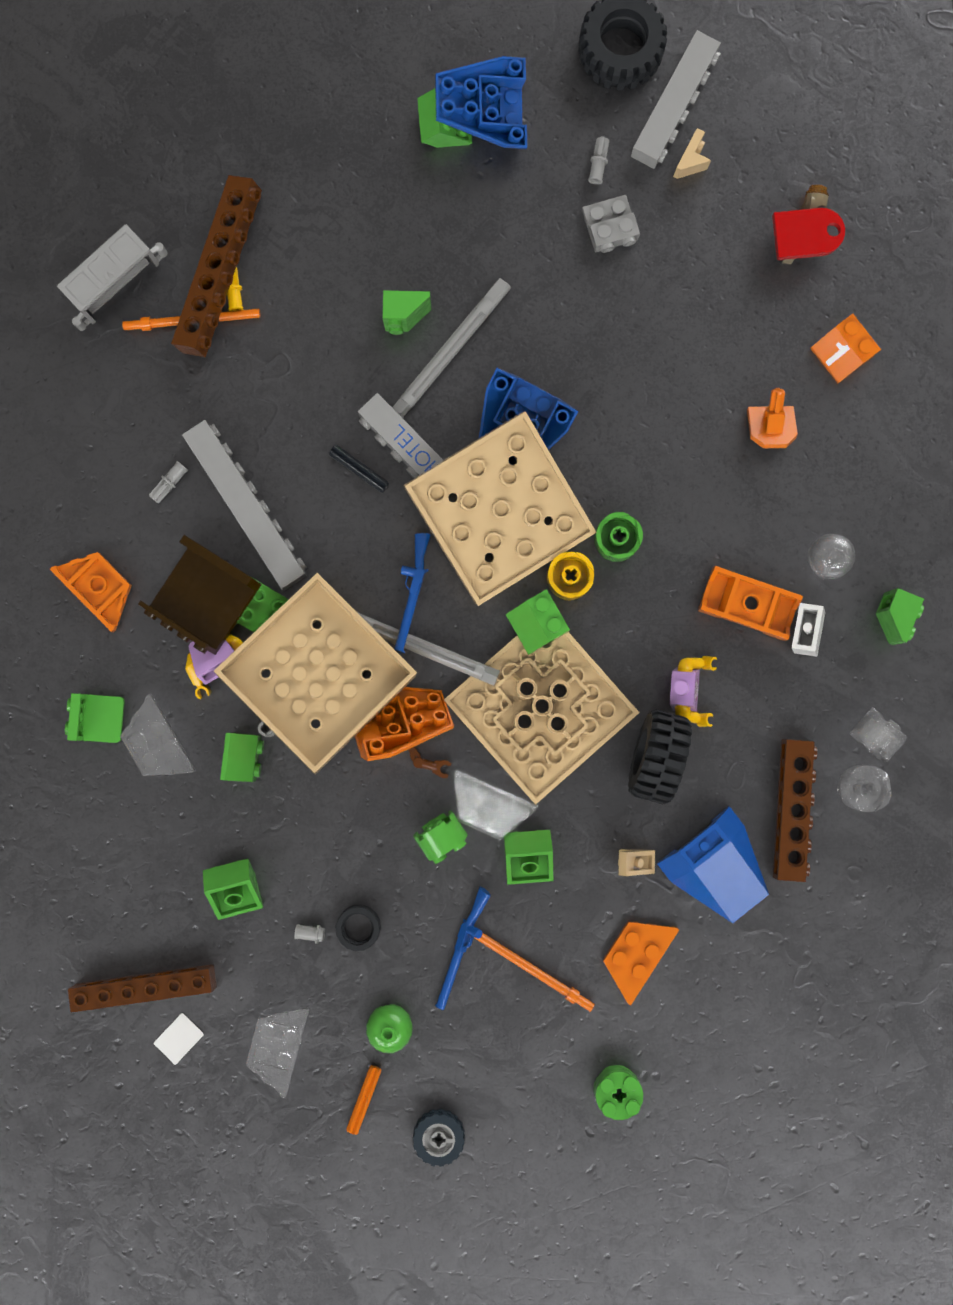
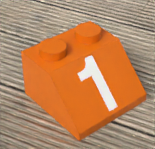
(845, 348)

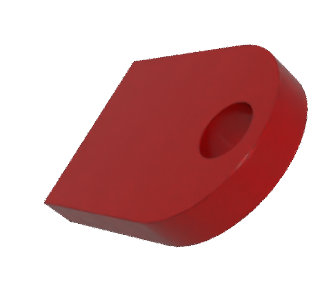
(805, 233)

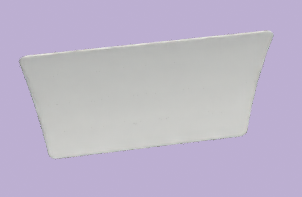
(178, 1038)

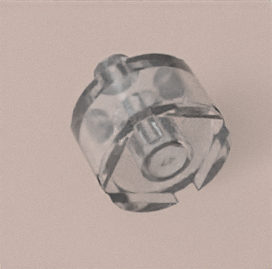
(879, 736)
(877, 787)

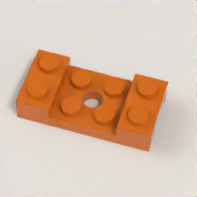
(726, 599)

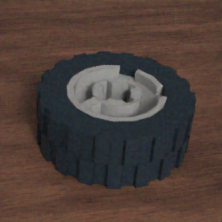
(436, 1151)

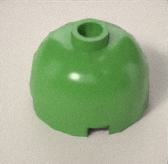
(389, 1028)

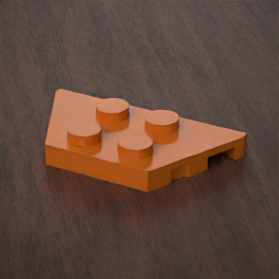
(96, 586)
(636, 955)

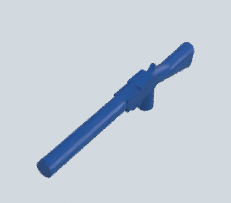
(417, 573)
(465, 938)

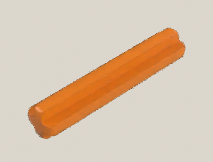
(363, 1100)

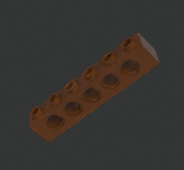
(785, 820)
(142, 988)

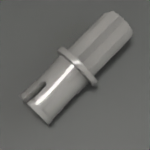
(599, 160)
(168, 482)

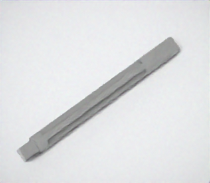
(451, 347)
(436, 653)

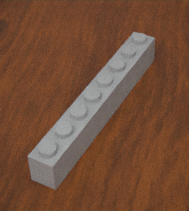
(244, 504)

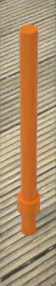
(147, 323)
(571, 994)

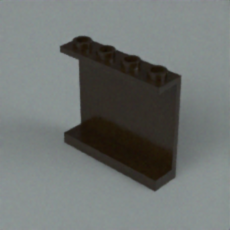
(202, 598)

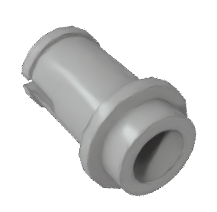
(261, 728)
(310, 933)

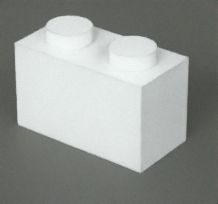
(808, 629)

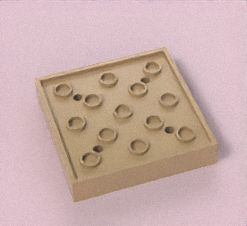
(500, 508)
(315, 673)

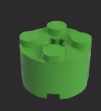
(625, 526)
(441, 837)
(629, 1100)

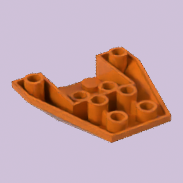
(404, 723)

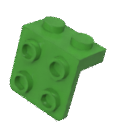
(261, 608)
(95, 718)

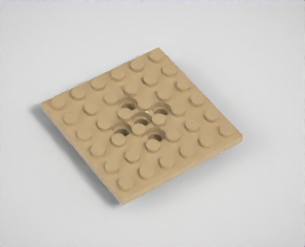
(539, 755)

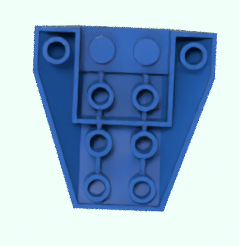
(484, 100)
(511, 395)
(719, 868)

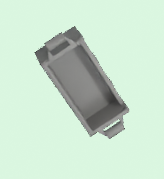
(107, 272)

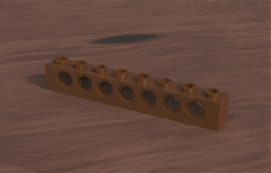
(217, 266)

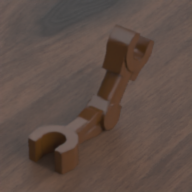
(427, 764)

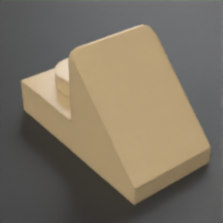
(691, 160)
(636, 862)

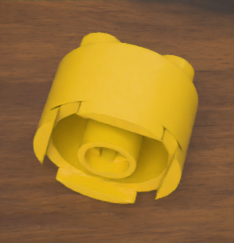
(583, 575)

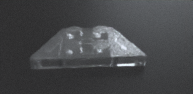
(154, 742)
(488, 807)
(277, 1047)

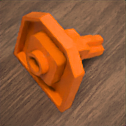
(773, 424)

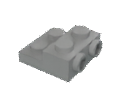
(611, 224)

